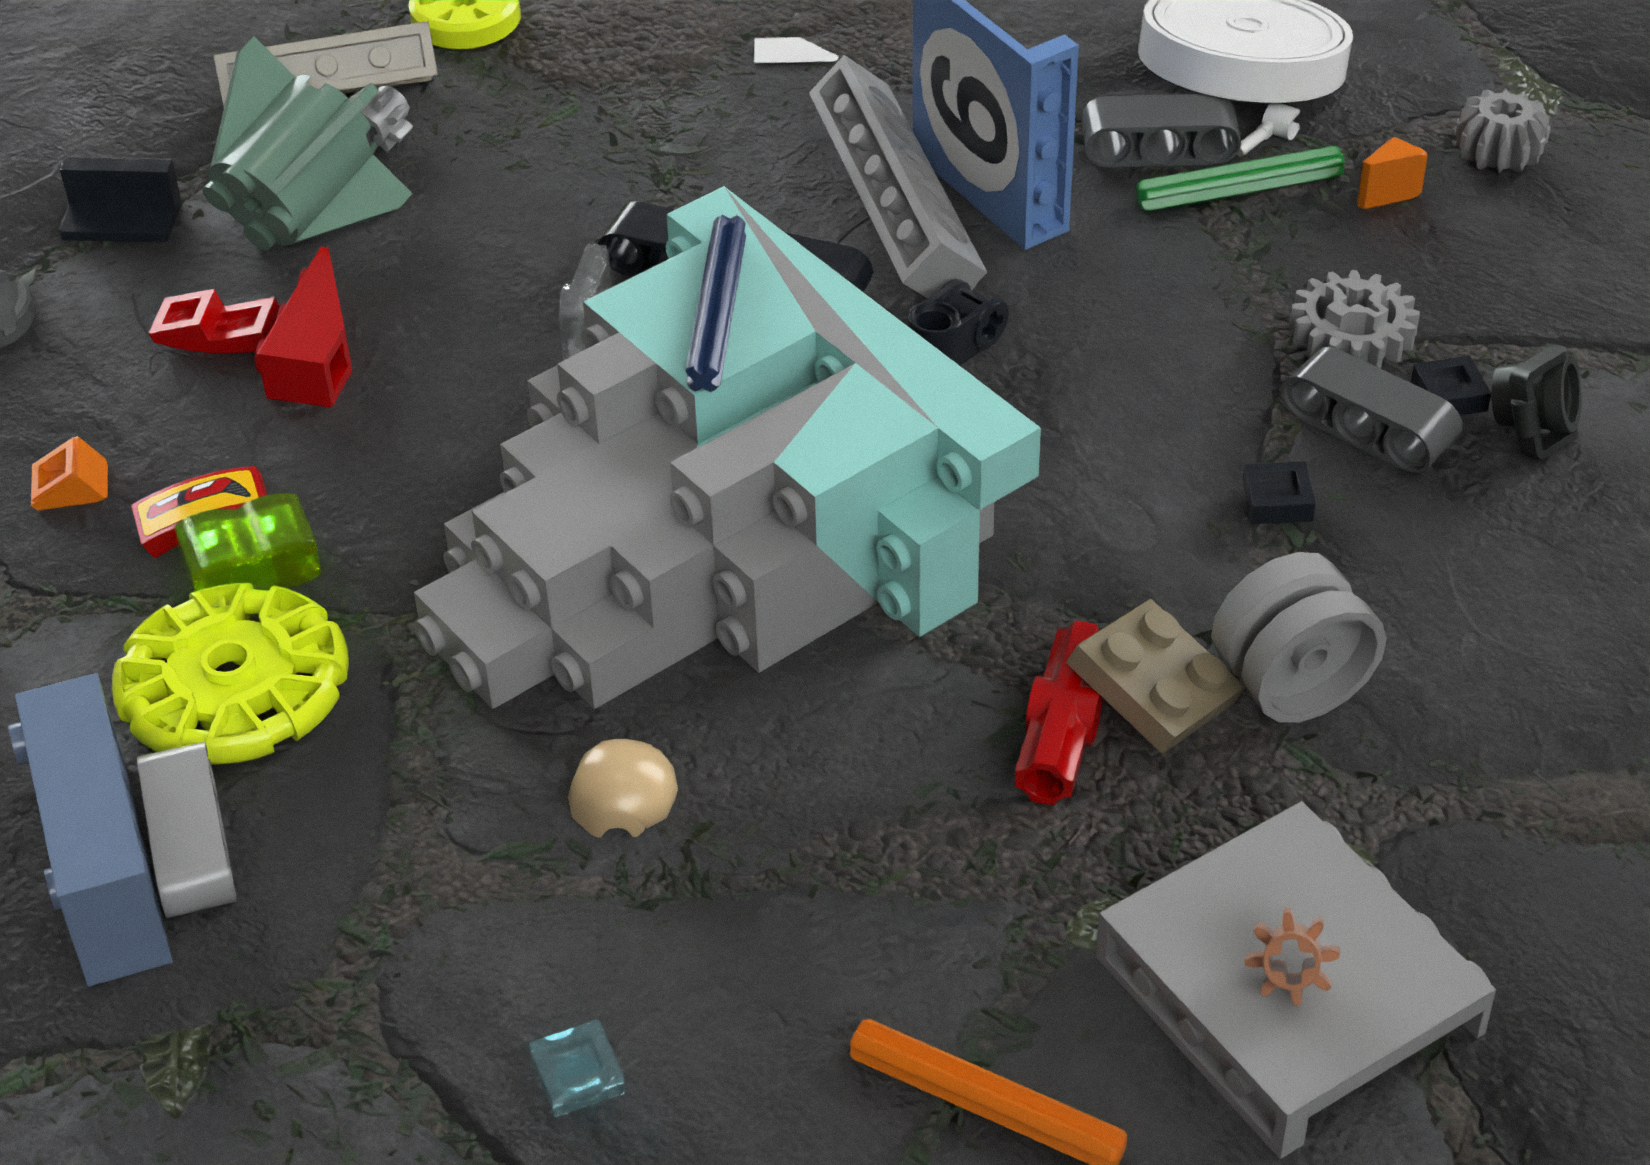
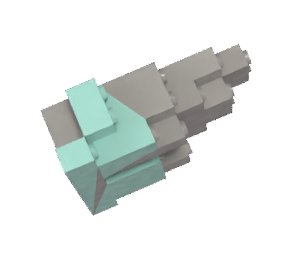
(758, 514)

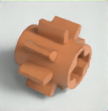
(1277, 970)

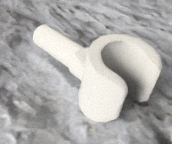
(1276, 121)

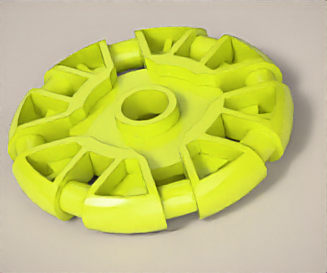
(215, 631)

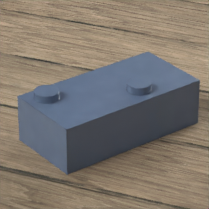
(90, 829)

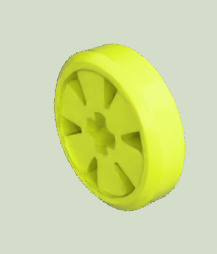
(466, 22)

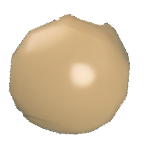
(622, 787)

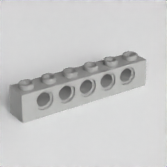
(895, 180)

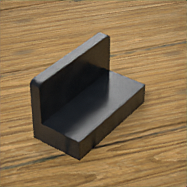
(119, 199)

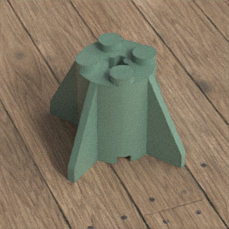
(295, 155)

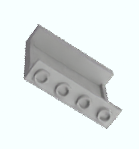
(1274, 1062)

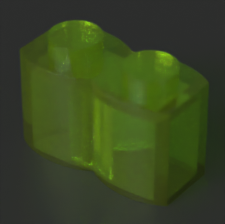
(256, 544)

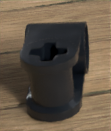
(959, 321)

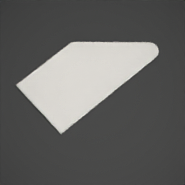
(789, 50)

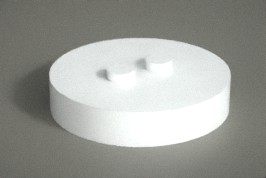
(1247, 48)

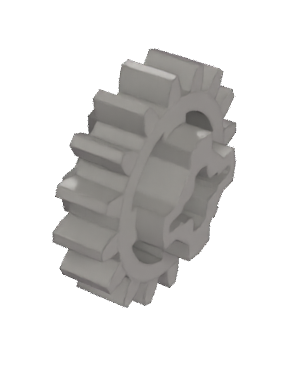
(1355, 318)

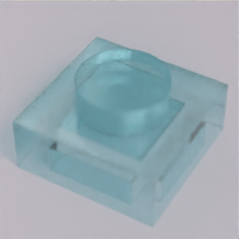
(576, 1068)

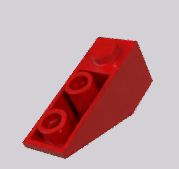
(307, 347)

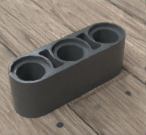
(1160, 130)
(1371, 409)

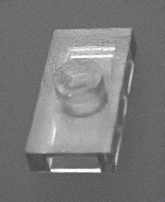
(589, 280)

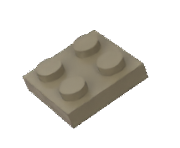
(1156, 675)

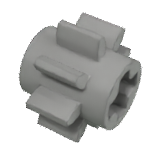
(387, 118)

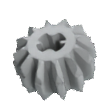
(1502, 130)

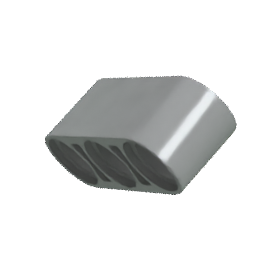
(186, 830)

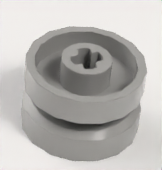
(1298, 637)

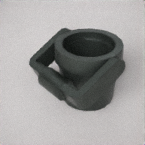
(1539, 396)

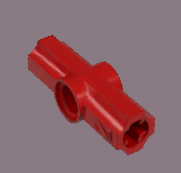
(1059, 722)

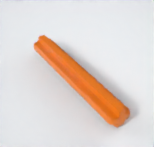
(988, 1094)

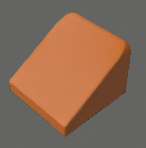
(1392, 174)
(69, 476)

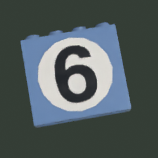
(996, 117)

